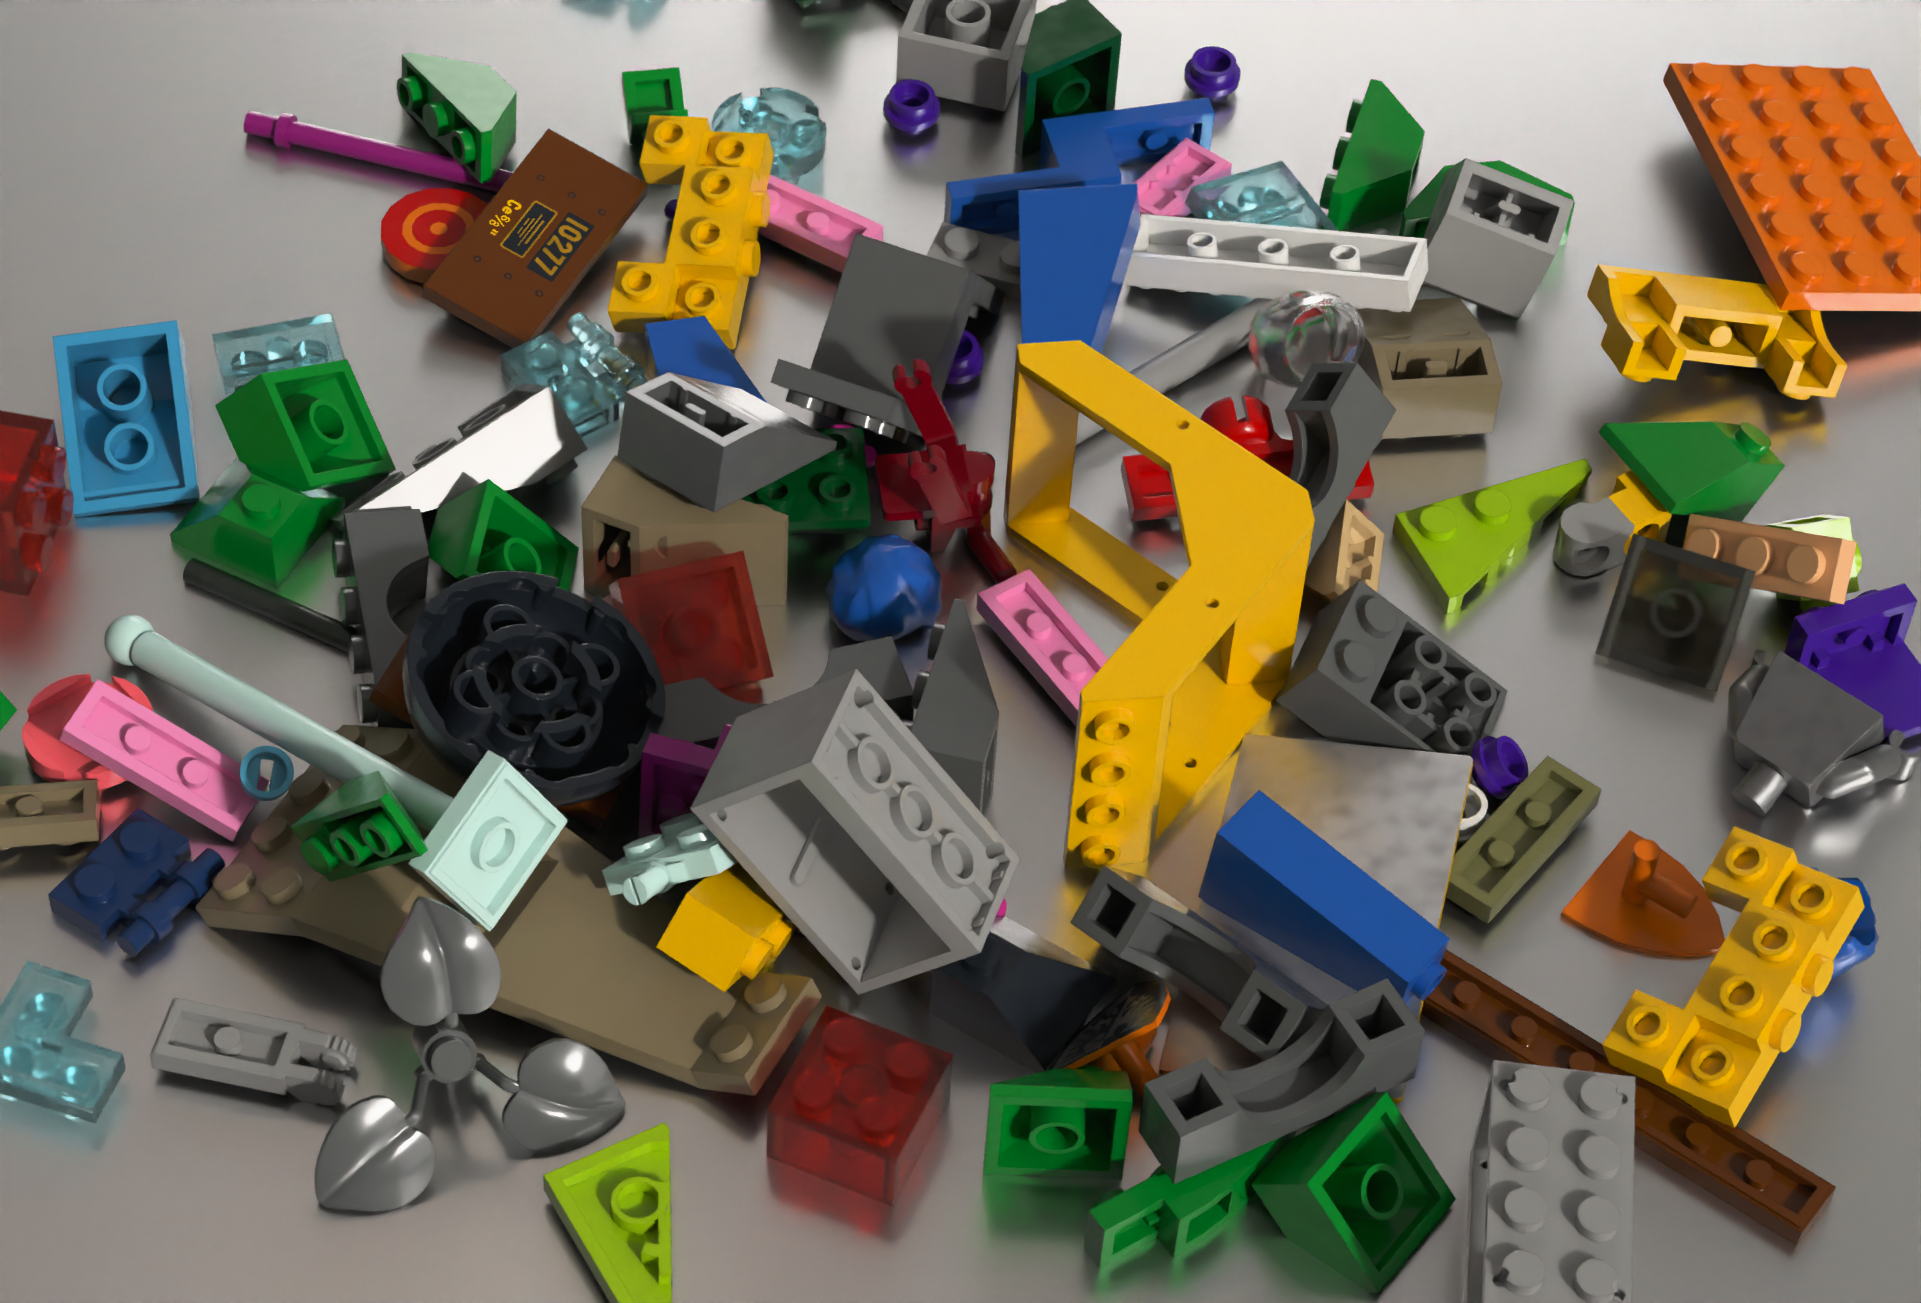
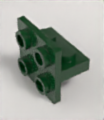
(826, 493)

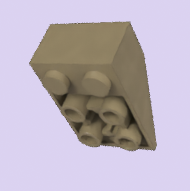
(1432, 368)
(646, 526)

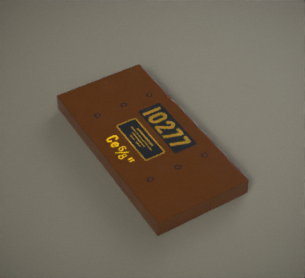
(535, 240)

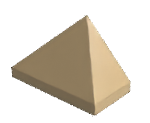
(1346, 555)

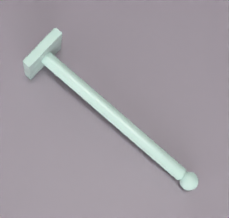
(477, 843)

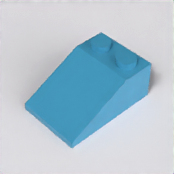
(127, 418)

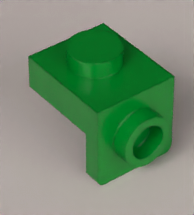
(650, 94)

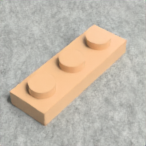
(1782, 558)

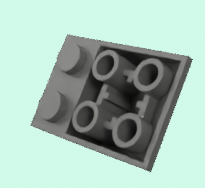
(712, 439)
(1387, 681)
(958, 708)

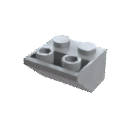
(1492, 237)

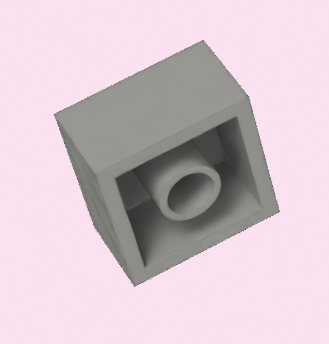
(966, 48)

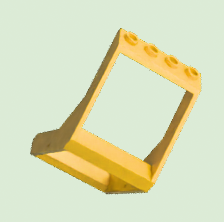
(1204, 648)

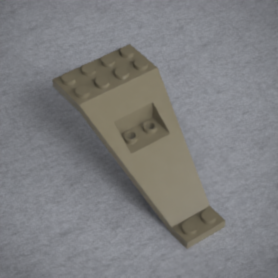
(563, 944)

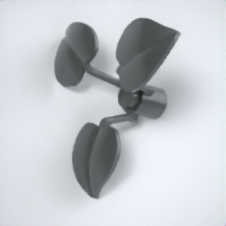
(428, 977)

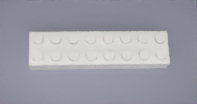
(1277, 260)

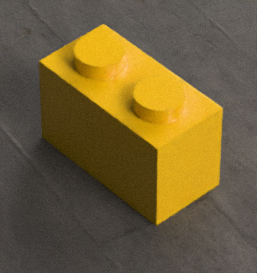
(726, 928)

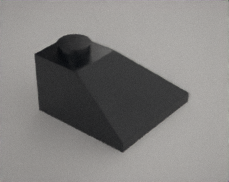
(1020, 994)

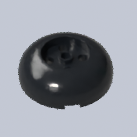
(545, 661)

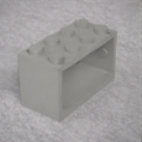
(857, 833)
(1556, 1189)

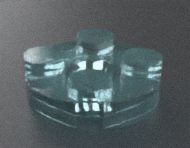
(782, 111)

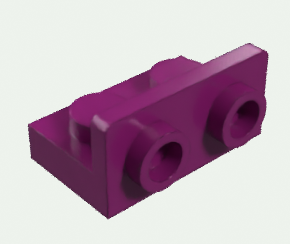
(672, 778)

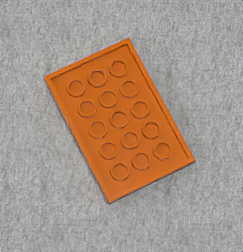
(1811, 179)

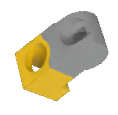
(1607, 527)

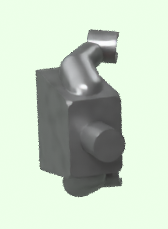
(1806, 737)

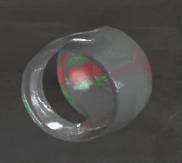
(1302, 331)

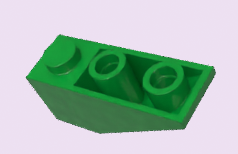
(358, 830)

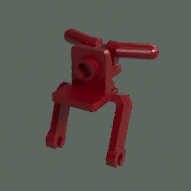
(941, 485)

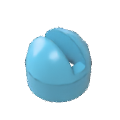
(281, 774)

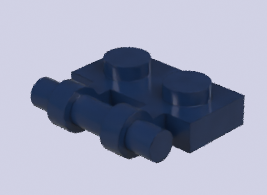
(124, 871)

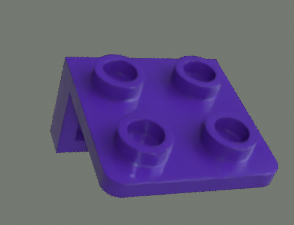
(1865, 653)

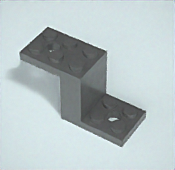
(883, 315)

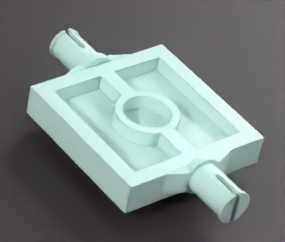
(660, 861)

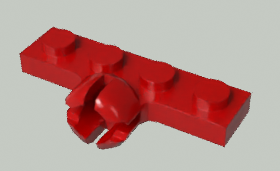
(1150, 486)

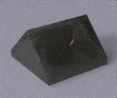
(1676, 612)

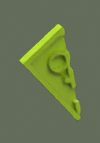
(1472, 533)
(621, 1215)

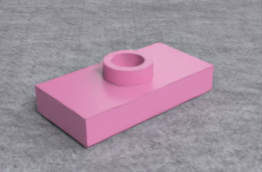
(1168, 182)

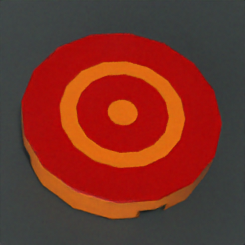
(425, 229)

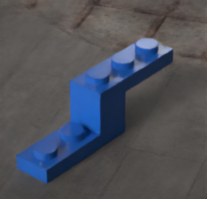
(1080, 154)

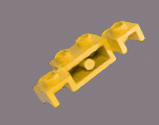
(712, 231)
(1675, 317)
(1754, 987)

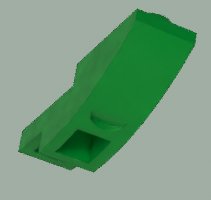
(1174, 1212)

